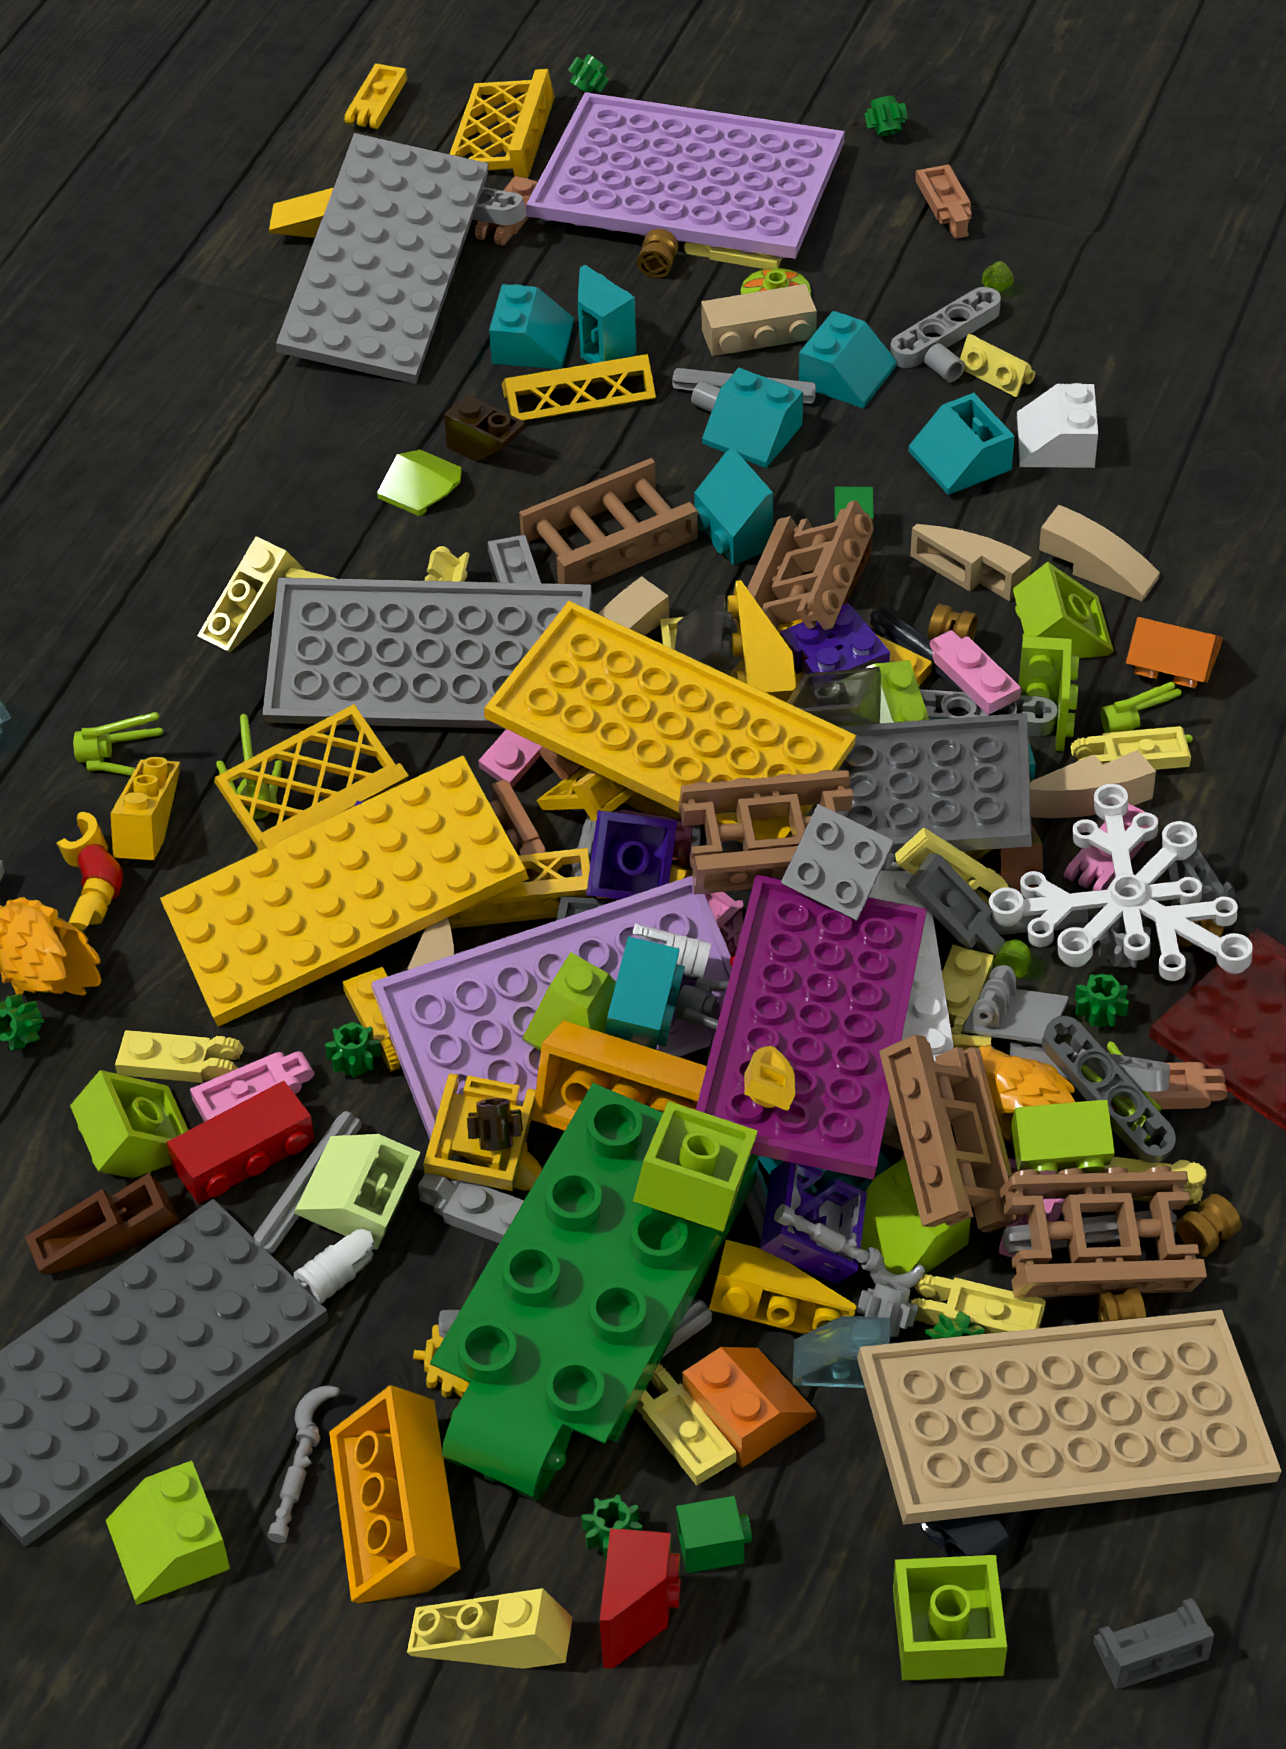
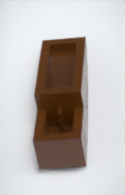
(102, 1226)

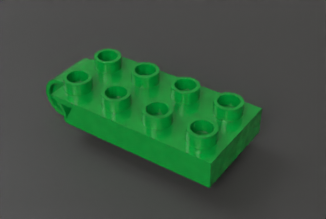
(574, 1302)

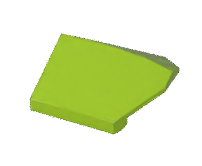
(418, 481)

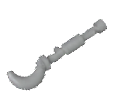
(870, 1259)
(308, 1437)

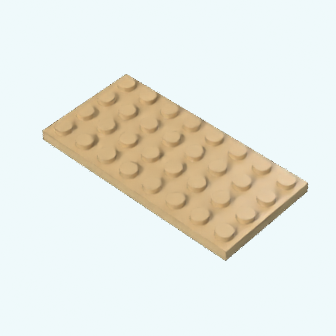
(1065, 1416)

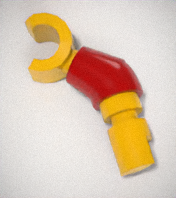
(99, 869)

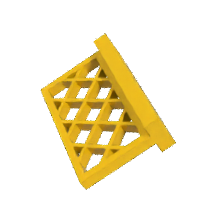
(526, 126)
(367, 787)
(586, 791)

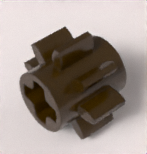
(494, 1124)

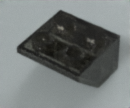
(704, 632)

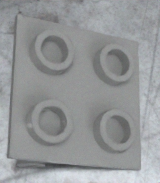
(838, 861)
(1012, 1012)

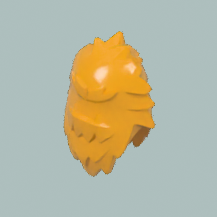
(44, 950)
(1021, 1084)

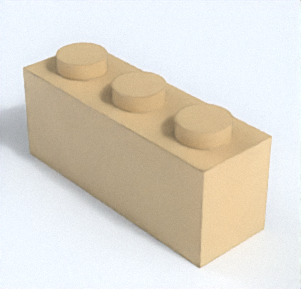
(758, 320)

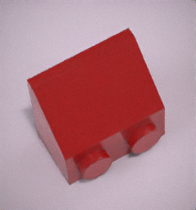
(637, 1591)

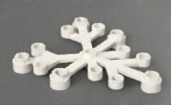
(1127, 896)

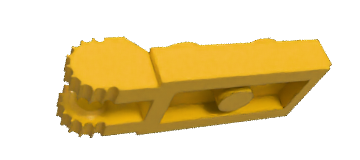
(366, 1008)

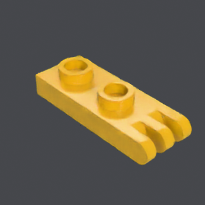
(376, 96)

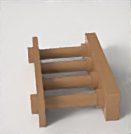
(621, 549)

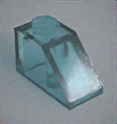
(831, 1351)

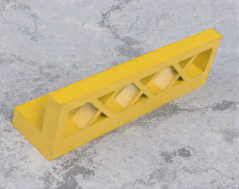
(574, 377)
(531, 899)

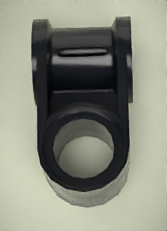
(968, 1536)

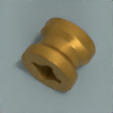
(1120, 1306)

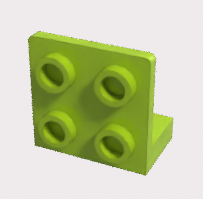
(1047, 673)

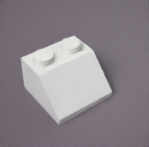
(1059, 428)

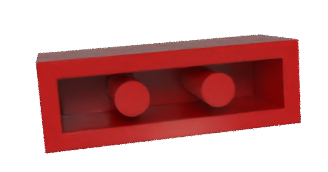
(241, 1142)

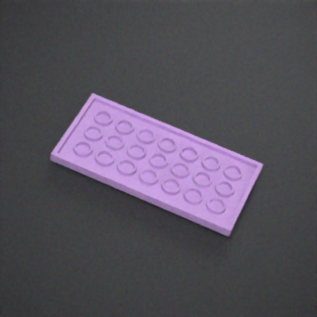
(477, 1004)

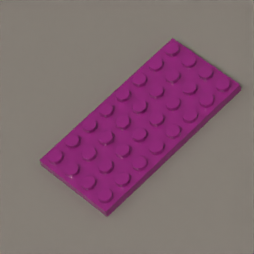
(828, 1001)

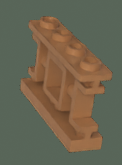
(828, 549)
(754, 800)
(923, 1103)
(1101, 1267)

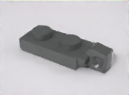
(955, 904)

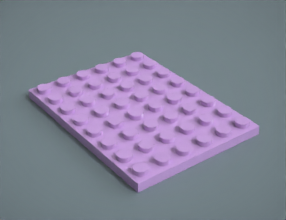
(687, 172)

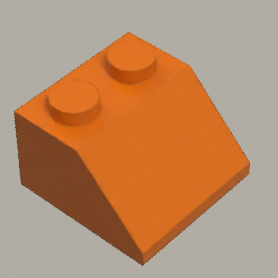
(1173, 651)
(747, 1400)

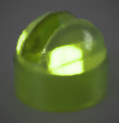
(997, 276)
(1015, 955)

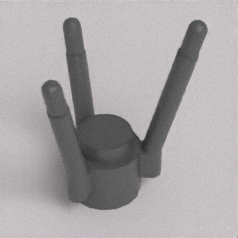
(699, 1004)

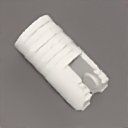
(692, 952)
(336, 1265)

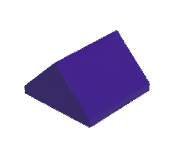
(630, 854)

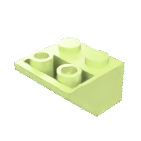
(358, 1184)

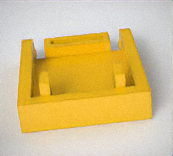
(451, 1134)

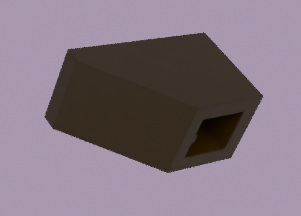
(479, 428)

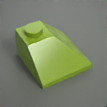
(577, 995)

